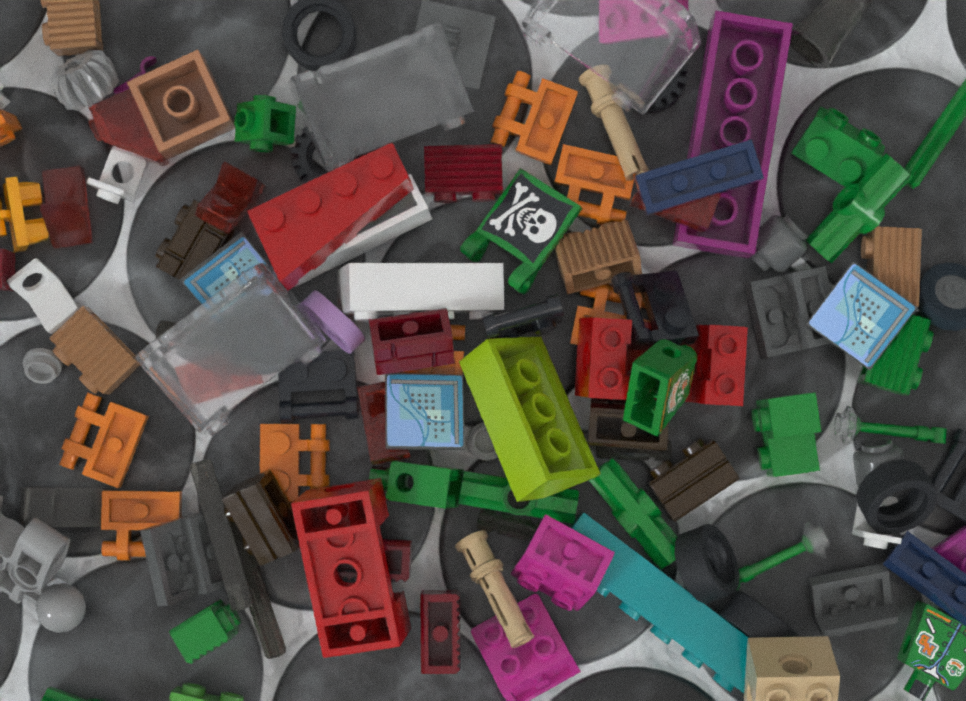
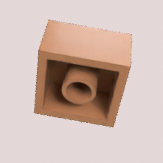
(181, 104)

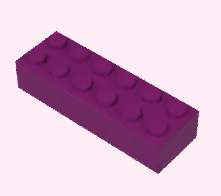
(733, 105)

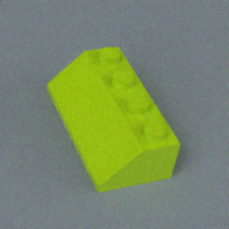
(528, 417)

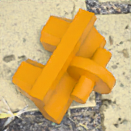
(22, 231)

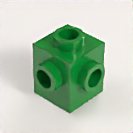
(264, 123)

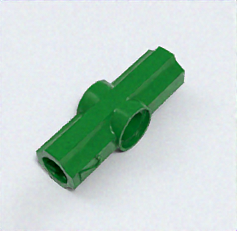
(859, 208)
(492, 491)
(636, 512)

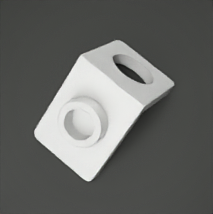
(112, 190)
(47, 298)
(870, 536)

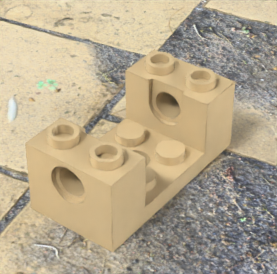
(791, 669)

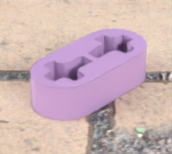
(333, 322)

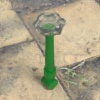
(848, 425)
(813, 541)

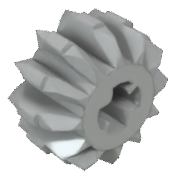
(84, 80)

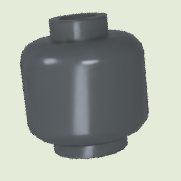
(779, 243)
(873, 454)

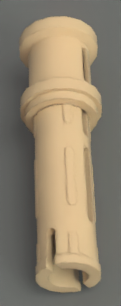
(615, 124)
(487, 572)

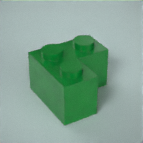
(787, 434)

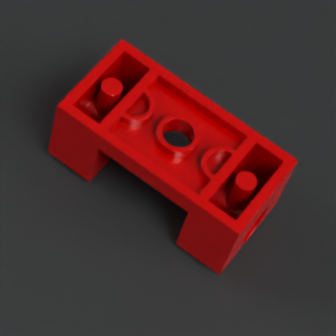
(607, 361)
(344, 527)

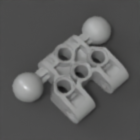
(28, 563)

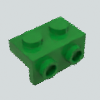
(838, 147)

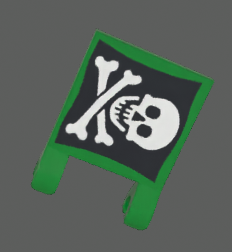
(525, 223)

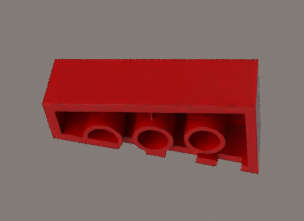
(328, 211)

